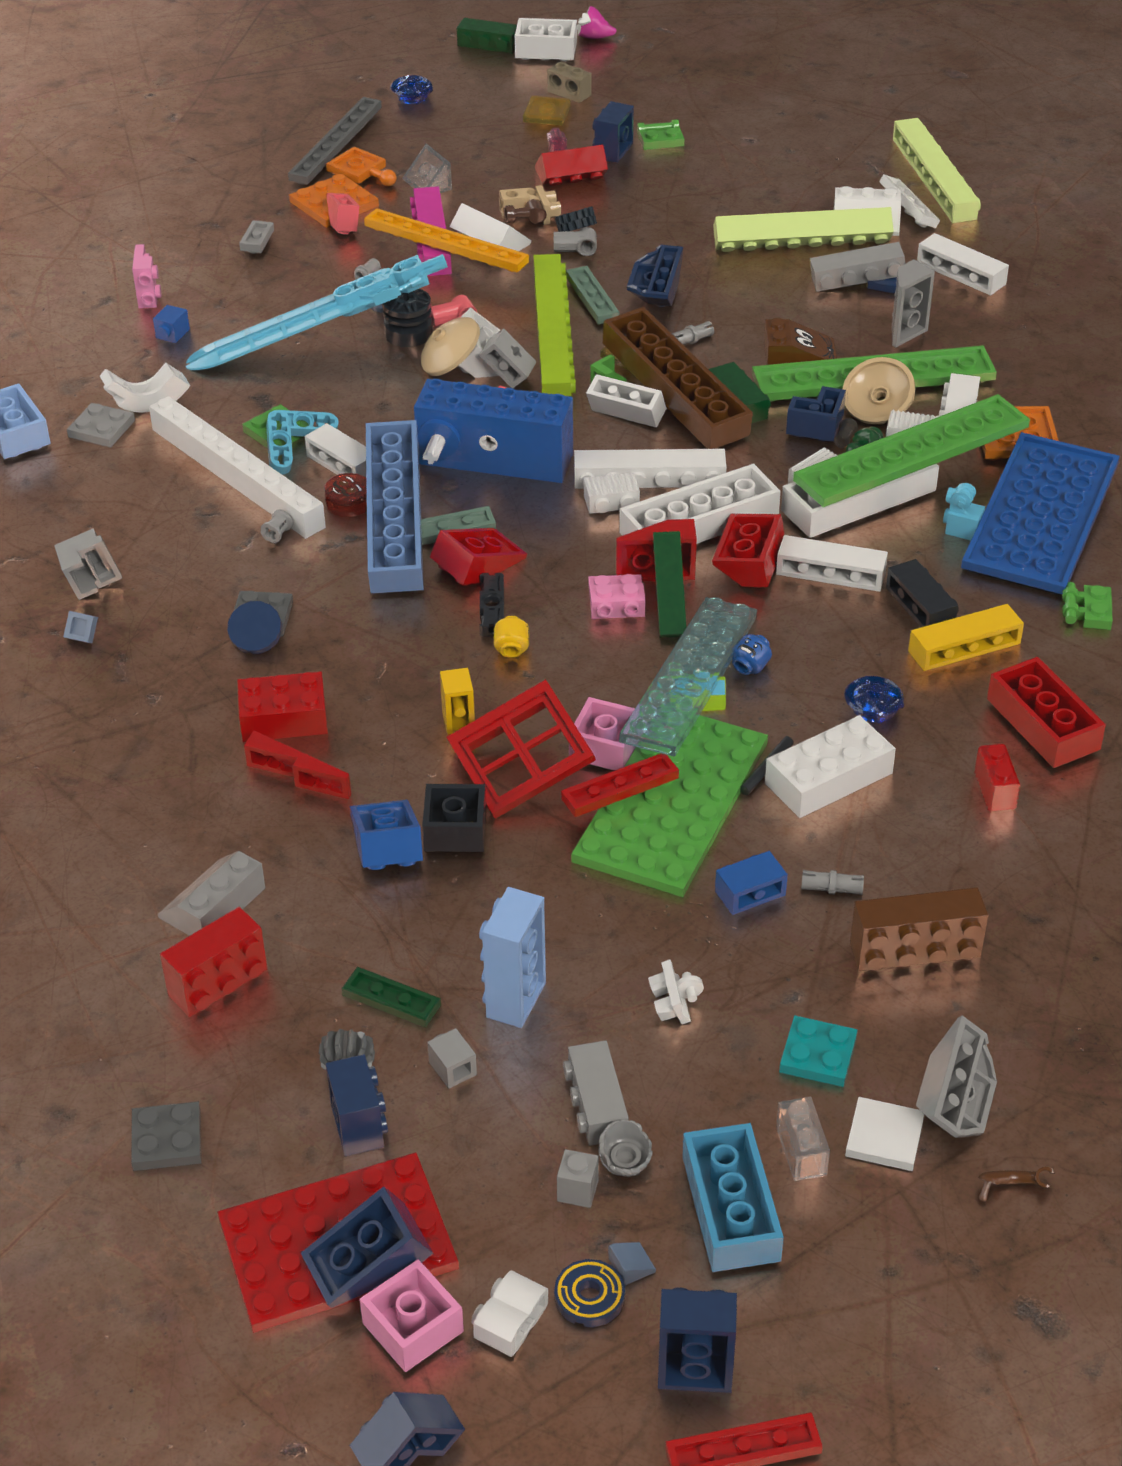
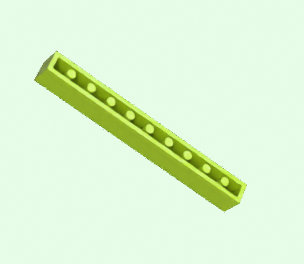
(553, 325)

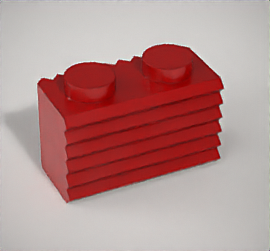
(997, 777)

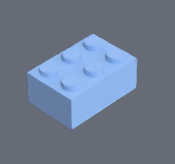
(21, 423)

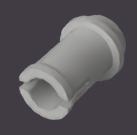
(371, 266)

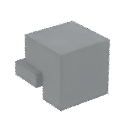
(87, 563)

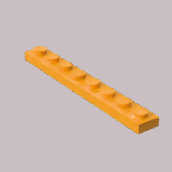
(447, 240)

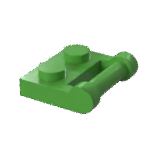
(660, 135)

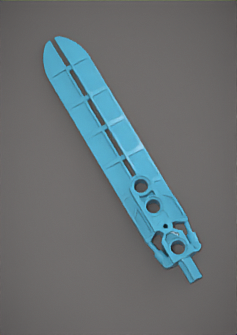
(345, 301)

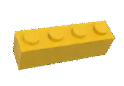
(965, 637)

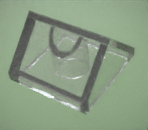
(429, 170)

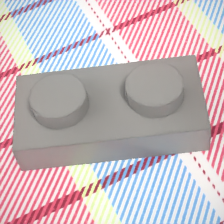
(256, 236)

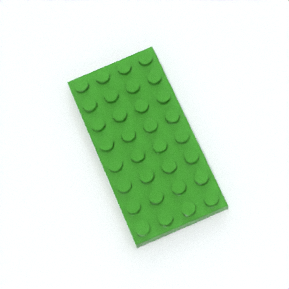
(668, 830)

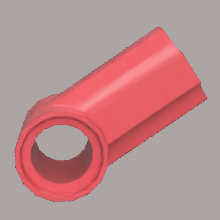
(451, 310)

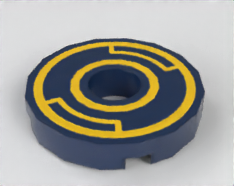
(584, 1275)

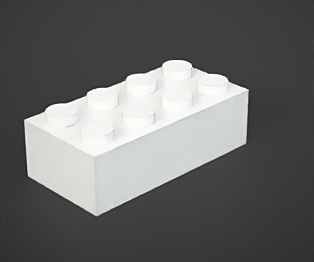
(829, 766)

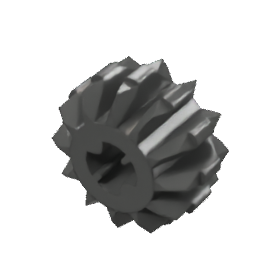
(345, 1045)

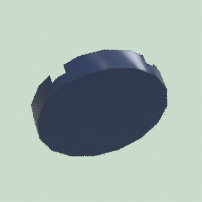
(254, 627)

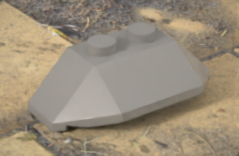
(959, 1081)

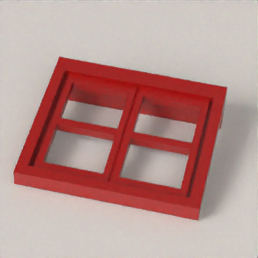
(503, 720)

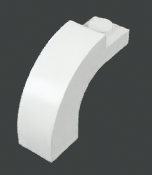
(139, 396)

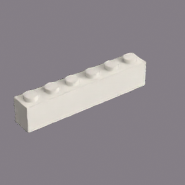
(651, 466)

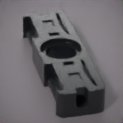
(491, 592)

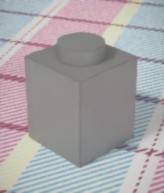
(452, 1058)
(577, 1178)

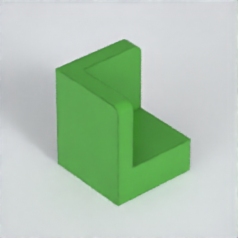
(606, 368)

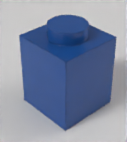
(171, 324)

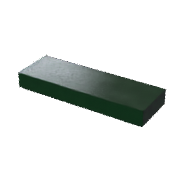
(391, 997)

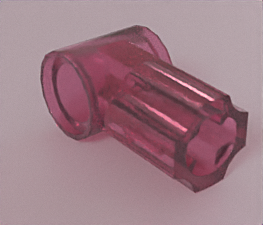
(556, 140)

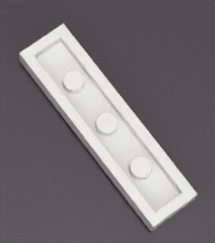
(911, 203)

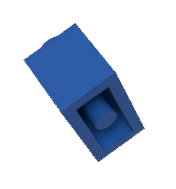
(751, 882)

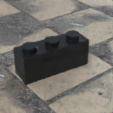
(920, 594)

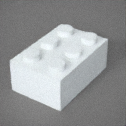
(545, 39)

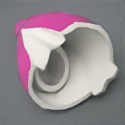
(593, 25)

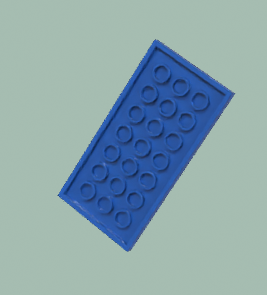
(1041, 513)

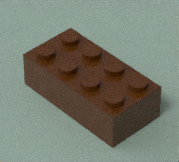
(918, 929)

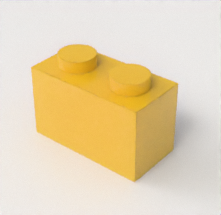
(457, 699)

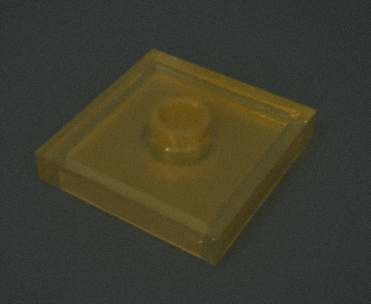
(547, 110)

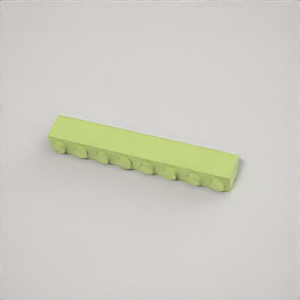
(936, 170)
(803, 228)

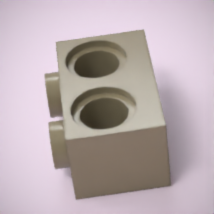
(569, 82)

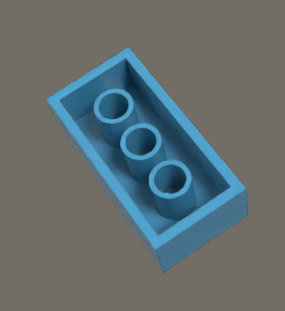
(732, 1197)

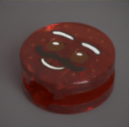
(346, 495)

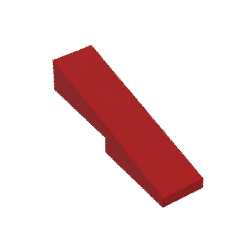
(307, 771)

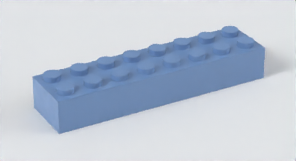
(393, 507)

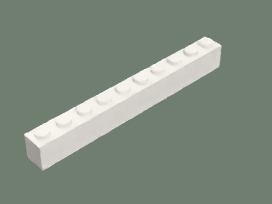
(237, 466)

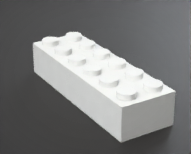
(707, 503)
(815, 519)

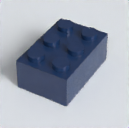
(697, 1340)

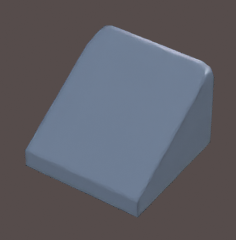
(630, 1261)

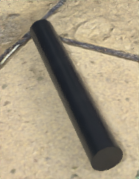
(759, 773)

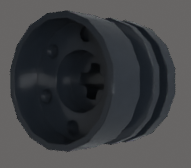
(408, 319)

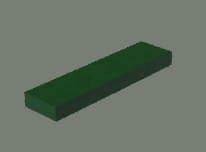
(669, 584)

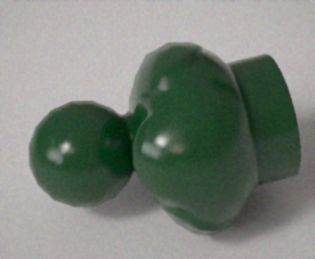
(863, 437)

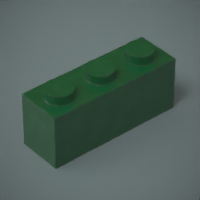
(486, 35)
(745, 389)

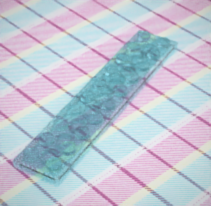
(688, 677)

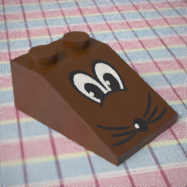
(792, 342)

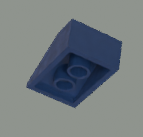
(365, 1248)

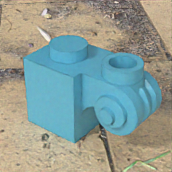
(963, 515)

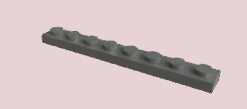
(334, 141)

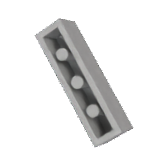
(856, 266)

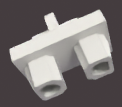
(678, 989)

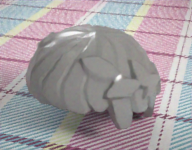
(625, 1148)

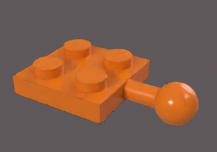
(360, 165)

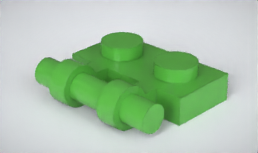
(1096, 606)

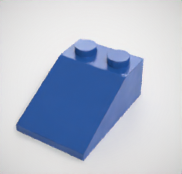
(387, 834)

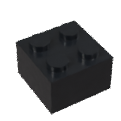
(454, 817)

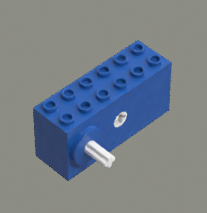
(494, 430)

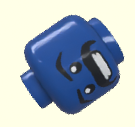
(751, 654)

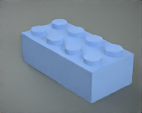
(513, 956)

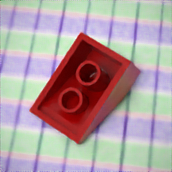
(636, 549)
(474, 552)

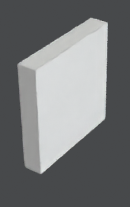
(885, 1133)

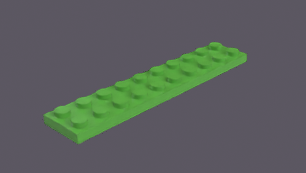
(927, 368)
(910, 450)

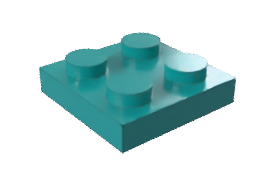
(818, 1051)

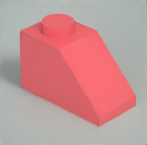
(343, 212)

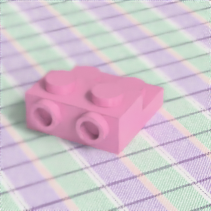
(145, 278)
(616, 596)

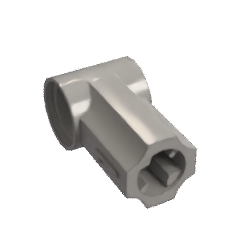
(573, 241)

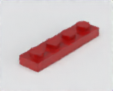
(619, 784)
(749, 1444)

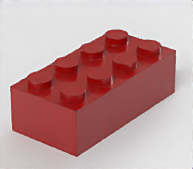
(1046, 712)

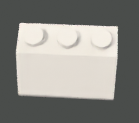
(870, 198)
(483, 227)
(474, 363)

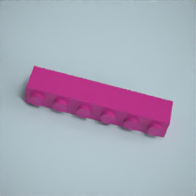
(428, 208)

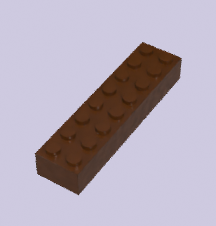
(686, 384)

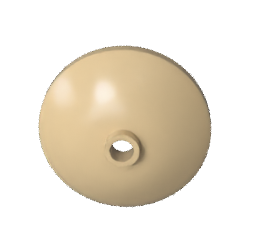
(449, 345)
(878, 379)

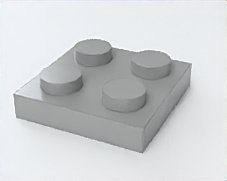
(101, 425)

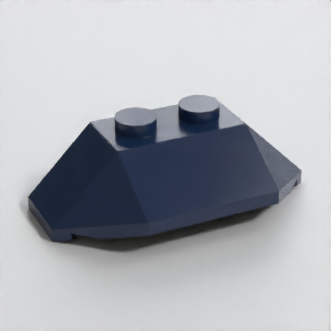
(657, 275)

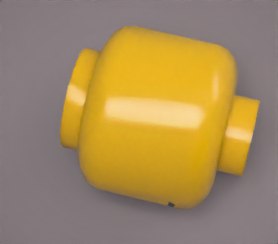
(511, 636)

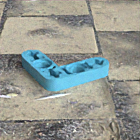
(290, 428)

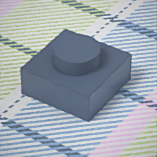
(80, 627)

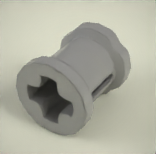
(276, 526)

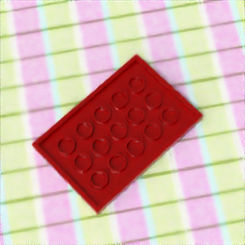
(272, 1232)

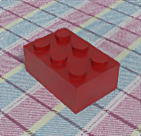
(282, 705)
(214, 961)

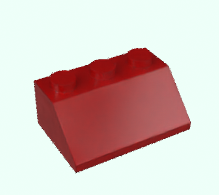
(572, 165)
(750, 548)

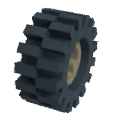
(576, 220)

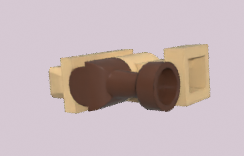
(529, 203)

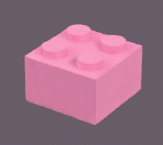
(601, 728)
(411, 1315)

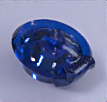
(412, 88)
(874, 698)

